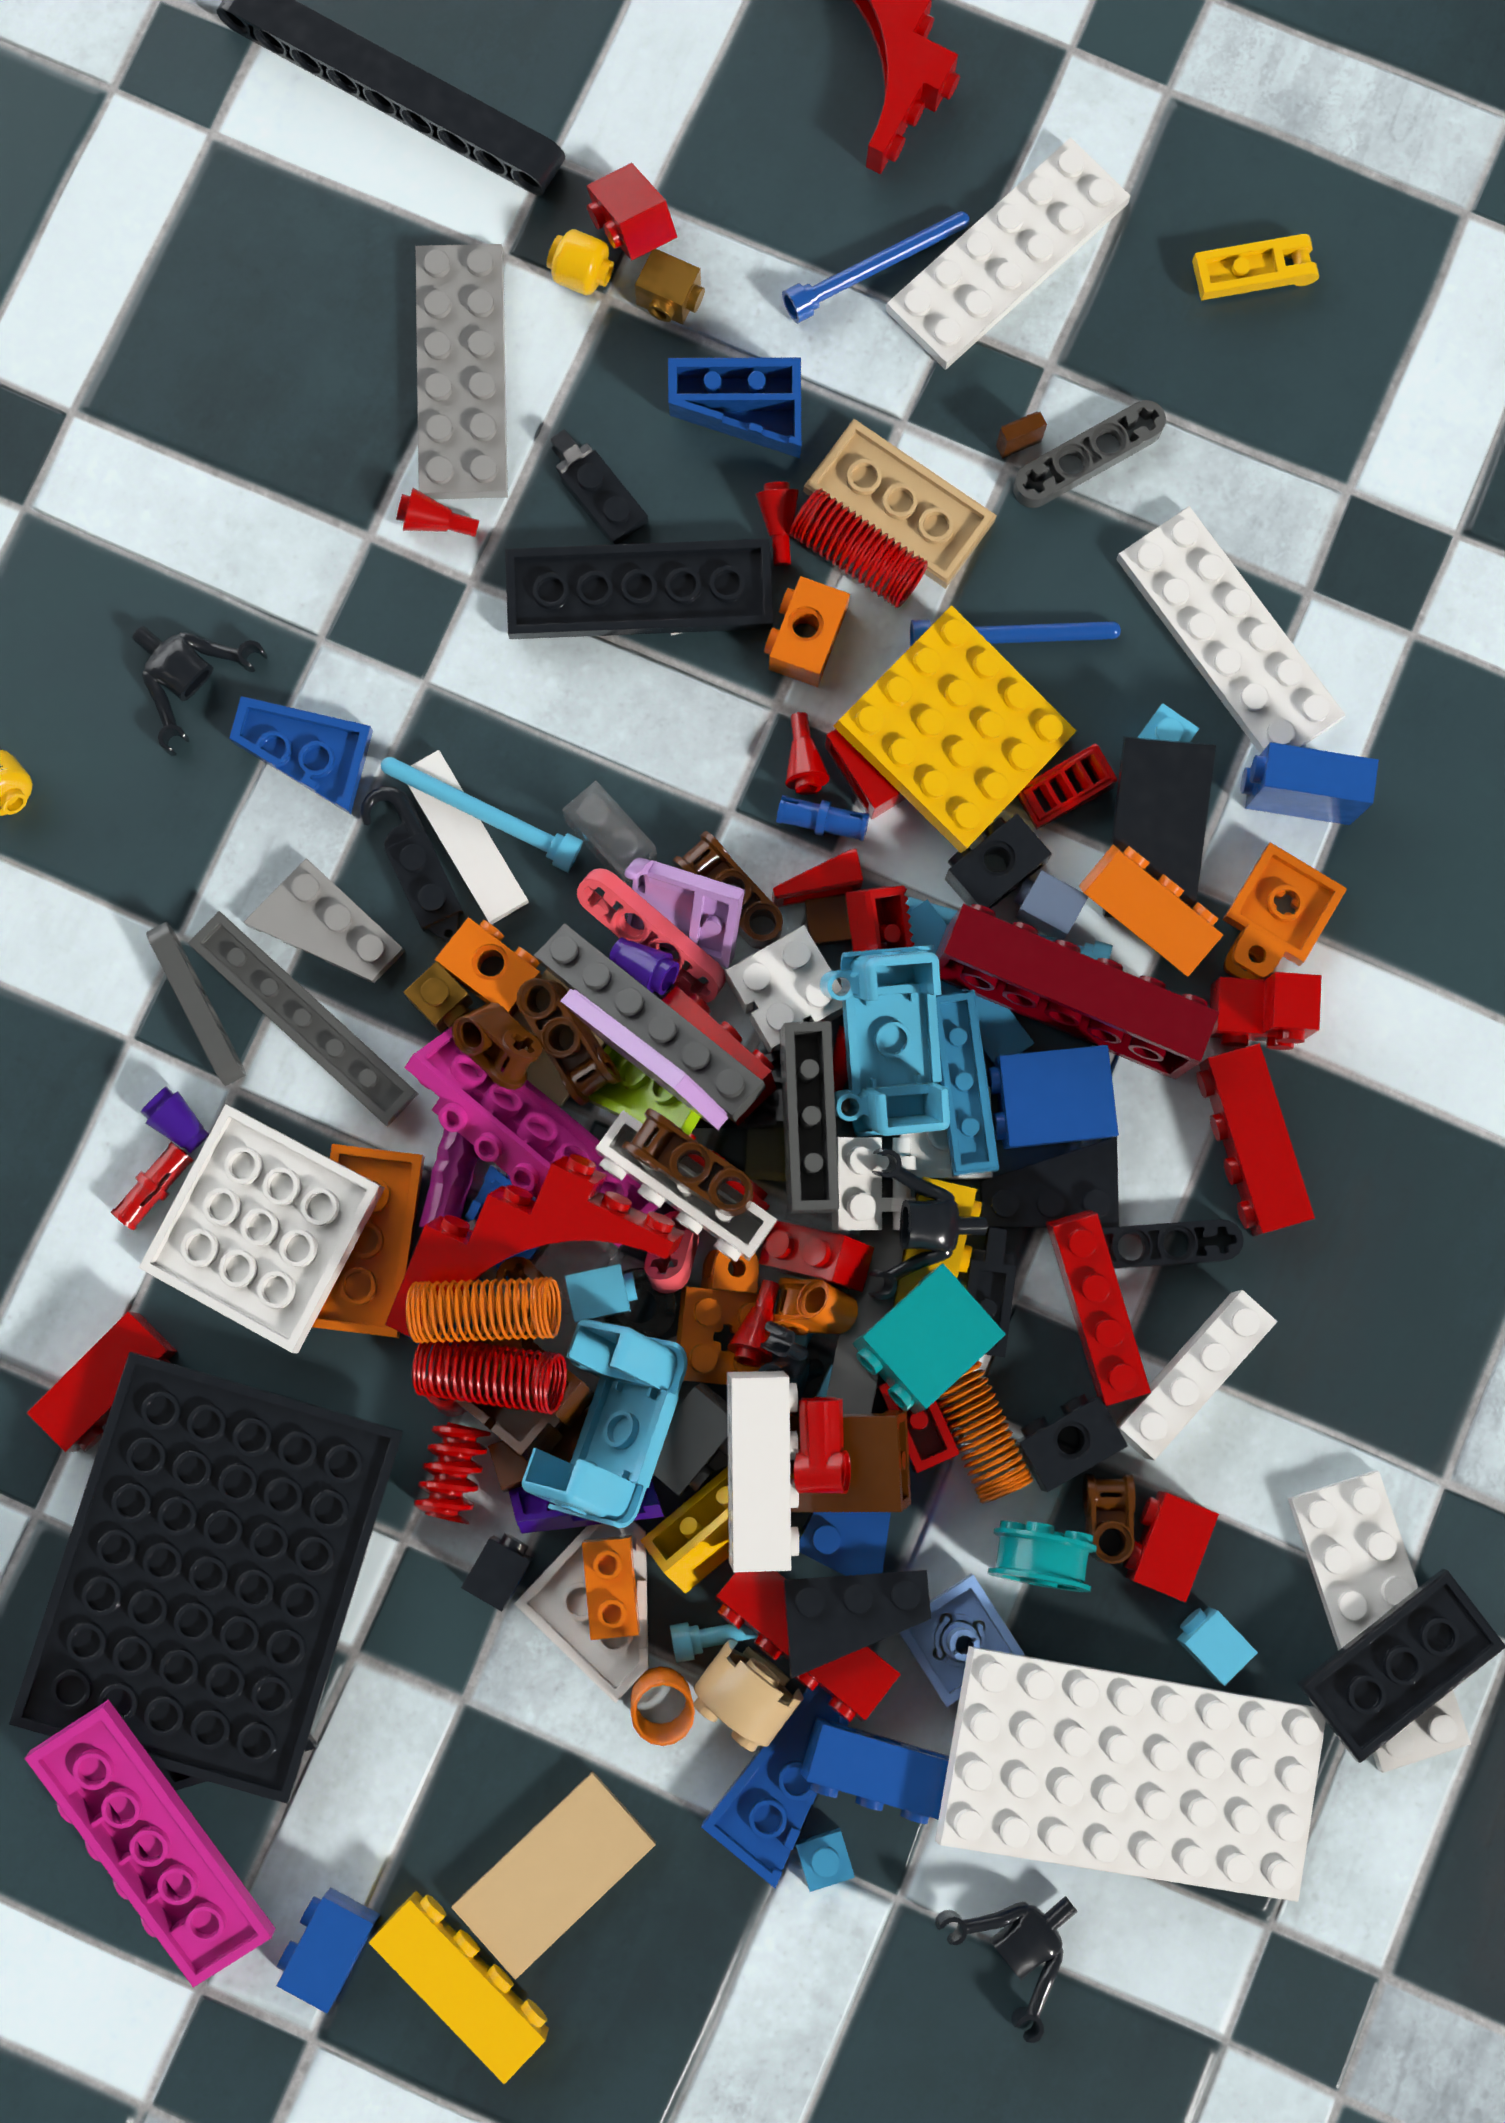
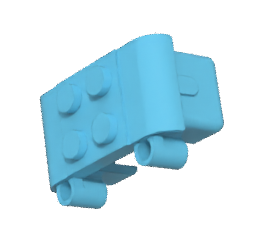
(891, 1041)
(621, 1429)

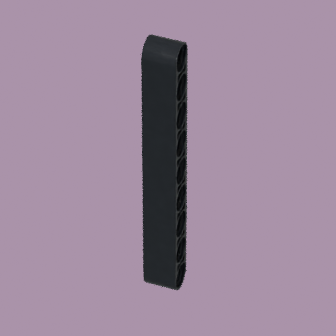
(398, 89)

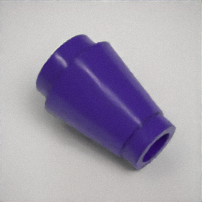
(647, 965)
(174, 1119)

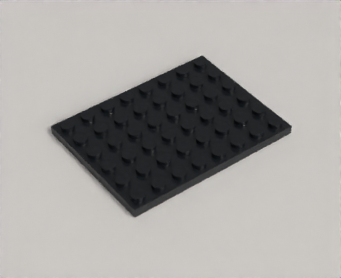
(210, 1574)

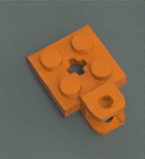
(1265, 931)
(704, 1311)

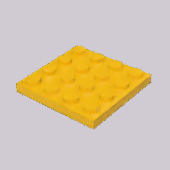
(955, 729)

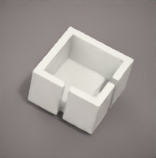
(783, 986)

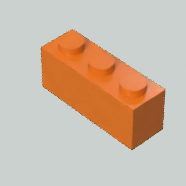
(1152, 908)

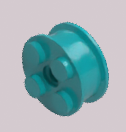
(1042, 1556)

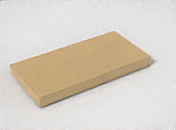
(903, 500)
(553, 1875)

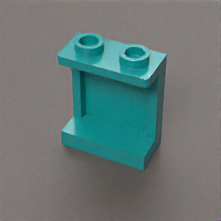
(928, 1340)

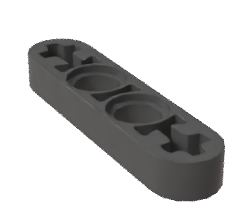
(1086, 449)
(196, 1003)

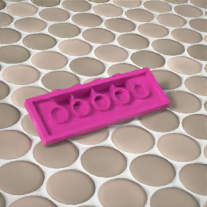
(509, 1127)
(150, 1844)

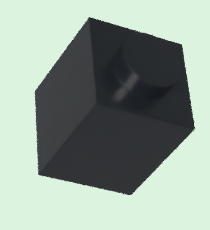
(498, 1571)

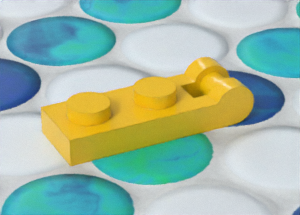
(1254, 267)

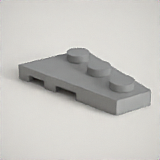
(325, 922)

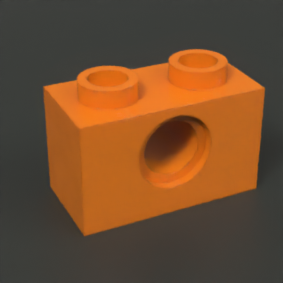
(812, 605)
(468, 950)
(611, 1587)

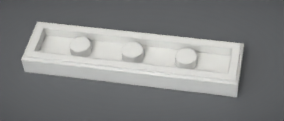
(470, 847)

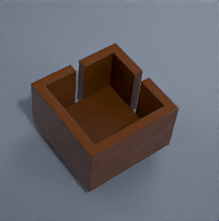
(530, 1429)

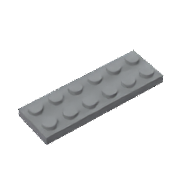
(461, 371)

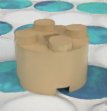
(746, 1695)

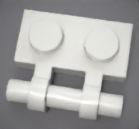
(861, 1190)

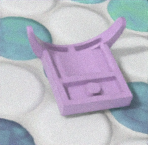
(695, 904)

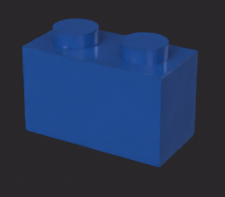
(327, 1950)

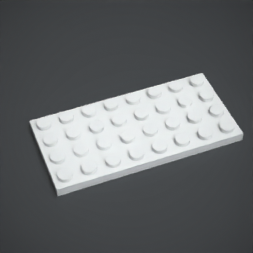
(1130, 1775)

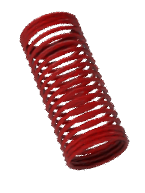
(872, 551)
(541, 1378)

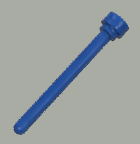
(803, 300)
(1033, 632)

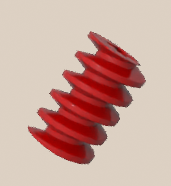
(451, 1472)

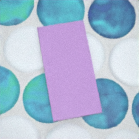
(645, 1058)

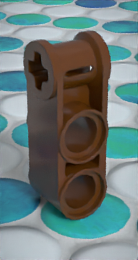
(713, 861)
(585, 1064)
(671, 1146)

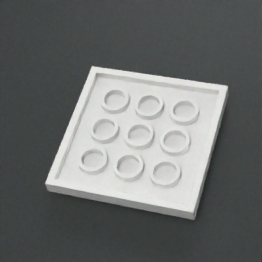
(261, 1228)

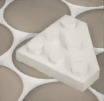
(560, 1611)

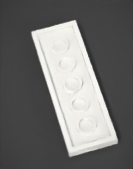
(1007, 253)
(1229, 634)
(1361, 1577)

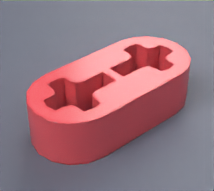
(682, 1259)

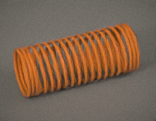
(544, 1310)
(1009, 1481)
(667, 1732)

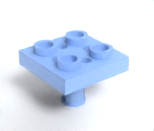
(966, 1604)

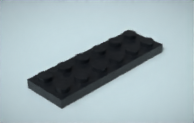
(639, 588)

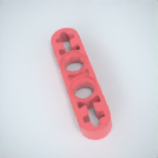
(656, 930)

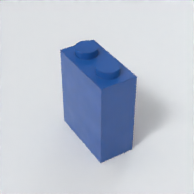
(1310, 783)
(1053, 1097)

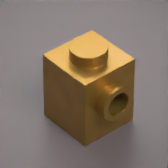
(669, 287)
(439, 997)

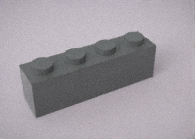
(809, 1118)

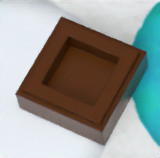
(1021, 434)
(828, 920)

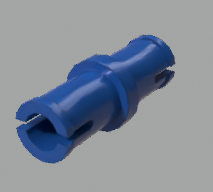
(822, 818)

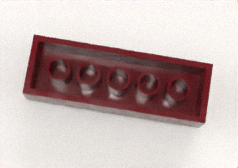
(1074, 991)

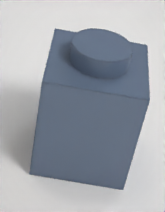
(1049, 905)

